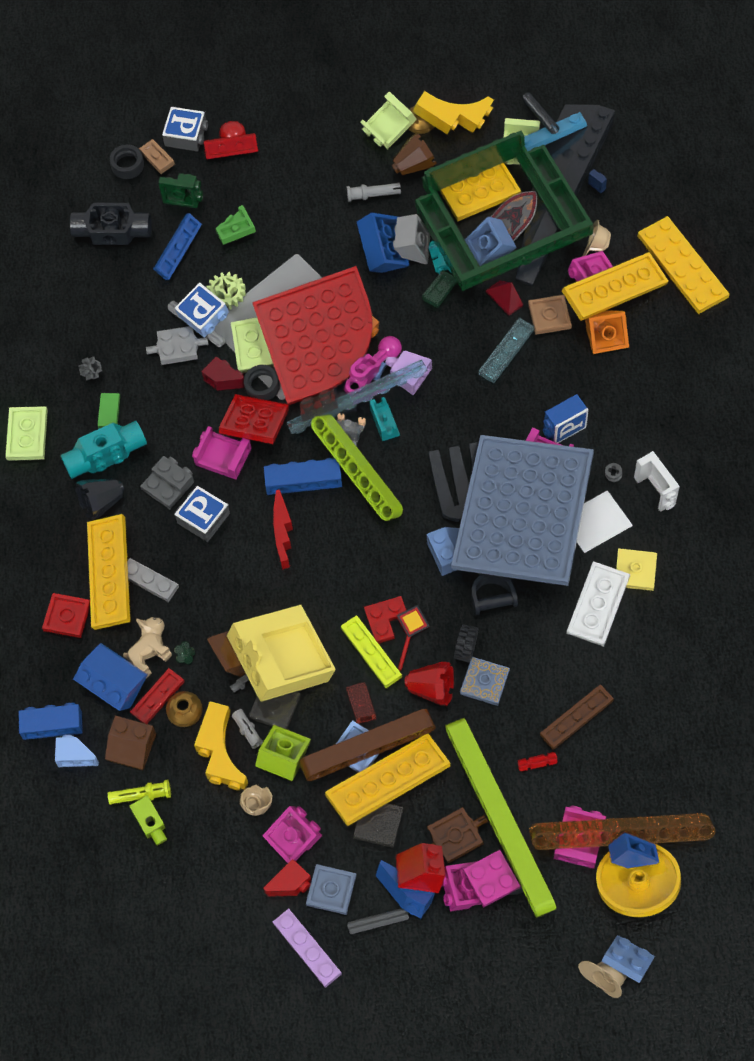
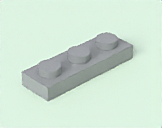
(151, 580)

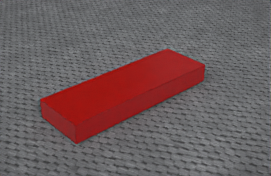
(230, 146)
(157, 696)

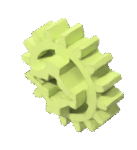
(233, 285)

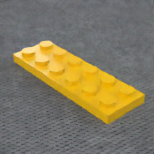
(683, 265)
(614, 286)
(108, 572)
(387, 779)

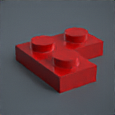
(380, 615)

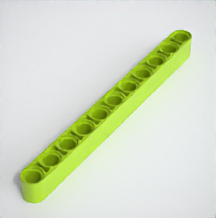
(500, 818)

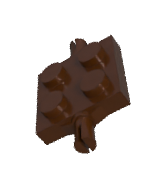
(456, 834)

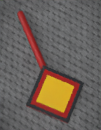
(412, 623)

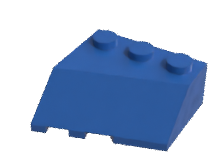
(377, 238)

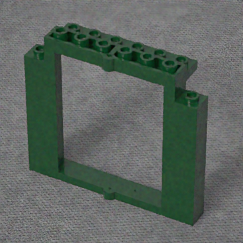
(547, 182)

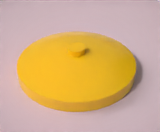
(640, 889)

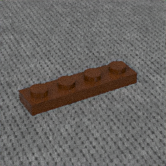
(576, 717)

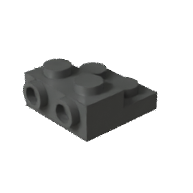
(168, 482)

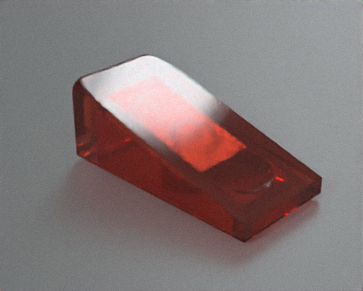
(361, 703)

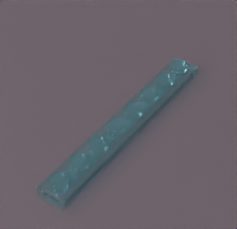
(366, 393)

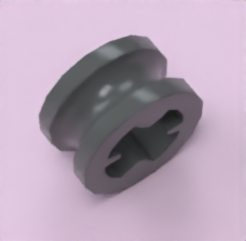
(617, 477)

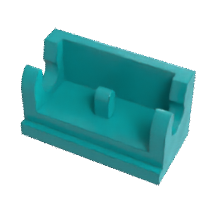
(384, 419)

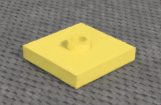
(640, 566)

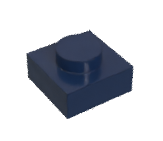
(597, 181)

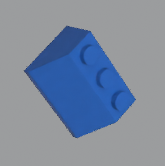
(110, 677)

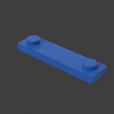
(177, 246)

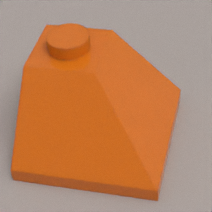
(607, 331)

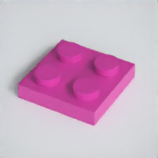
(491, 878)

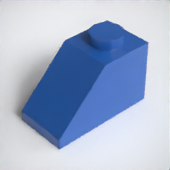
(632, 852)

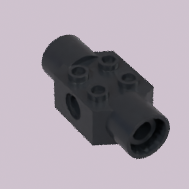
(111, 224)

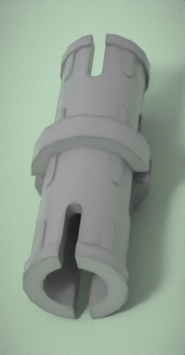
(247, 728)

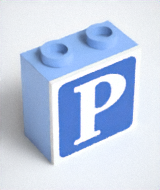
(202, 310)

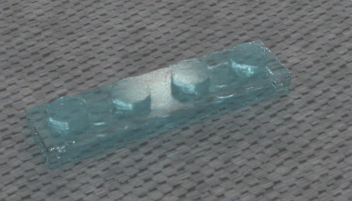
(506, 350)

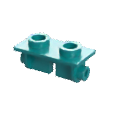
(439, 263)

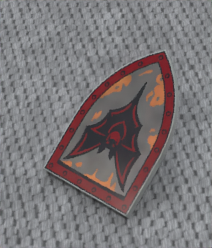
(517, 212)

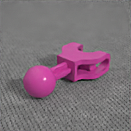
(367, 367)

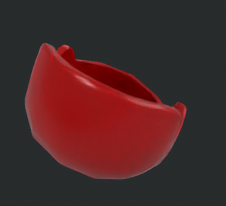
(231, 129)

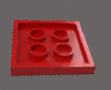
(253, 419)

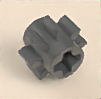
(90, 368)

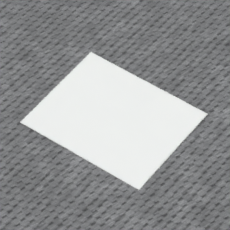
(600, 521)

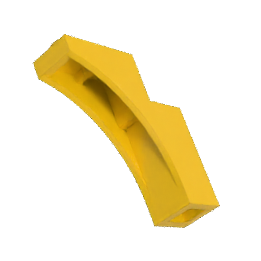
(448, 115)
(212, 743)

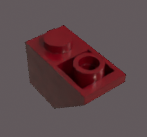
(222, 376)

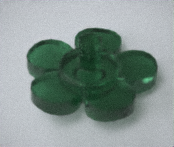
(185, 653)

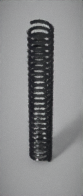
(545, 122)

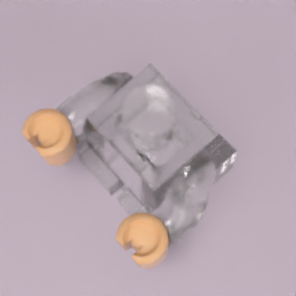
(351, 428)

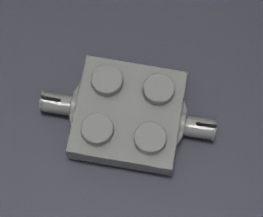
(177, 345)

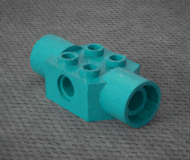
(103, 448)

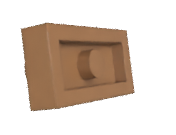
(157, 156)

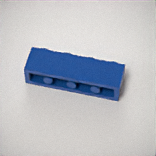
(302, 476)

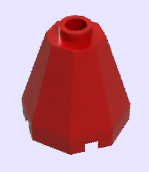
(432, 682)

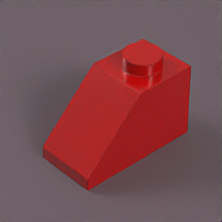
(289, 881)

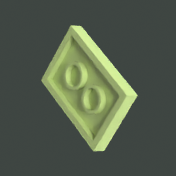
(250, 345)
(26, 433)

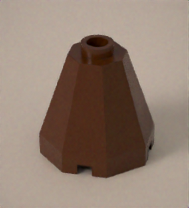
(413, 156)

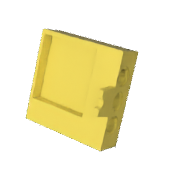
(280, 652)

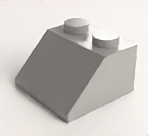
(412, 239)

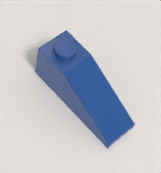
(410, 900)

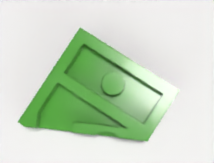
(235, 226)

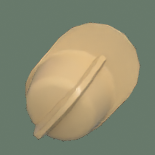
(599, 239)
(604, 977)

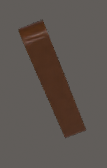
(367, 745)

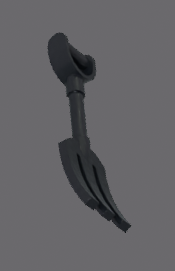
(455, 514)

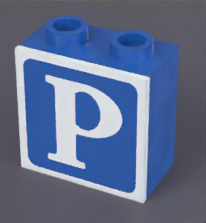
(565, 419)

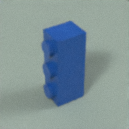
(50, 721)

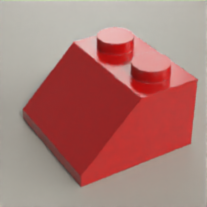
(421, 868)

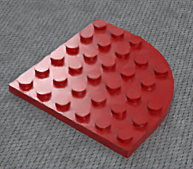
(316, 332)

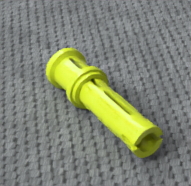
(152, 790)

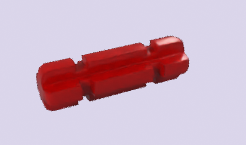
(537, 761)

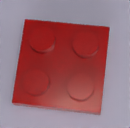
(66, 615)

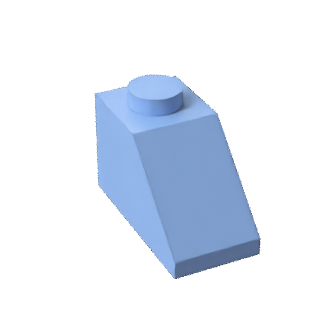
(73, 753)

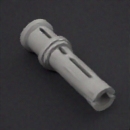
(364, 192)

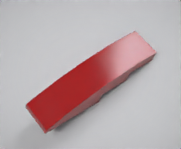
(282, 525)

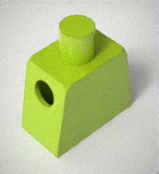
(144, 813)

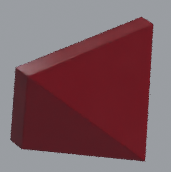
(505, 296)

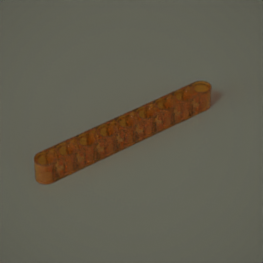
(612, 827)

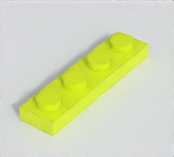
(371, 651)

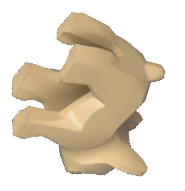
(148, 645)

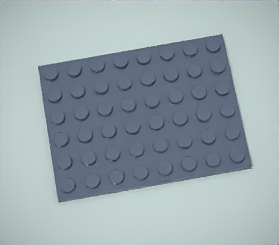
(523, 510)

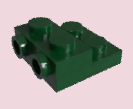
(181, 191)

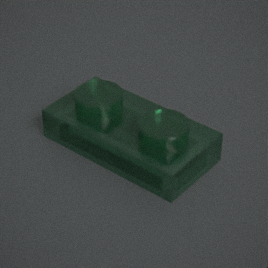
(439, 289)

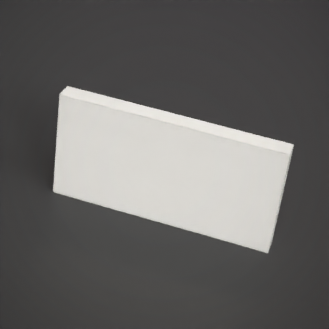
(598, 603)

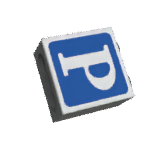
(185, 129)
(202, 513)

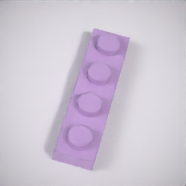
(307, 948)

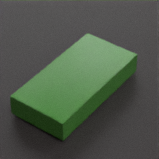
(108, 409)

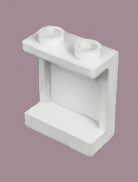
(662, 480)

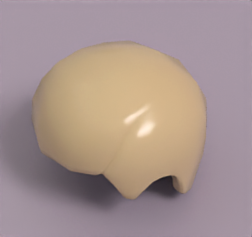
(256, 800)

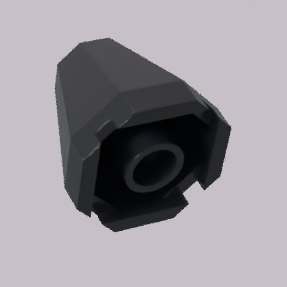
(98, 495)

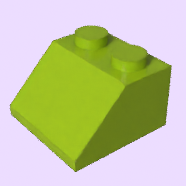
(282, 752)

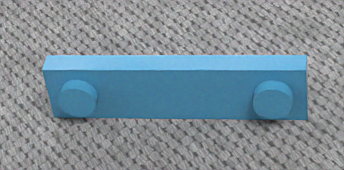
(566, 127)

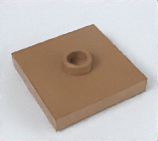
(549, 314)

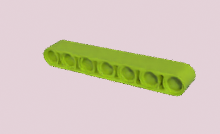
(362, 472)

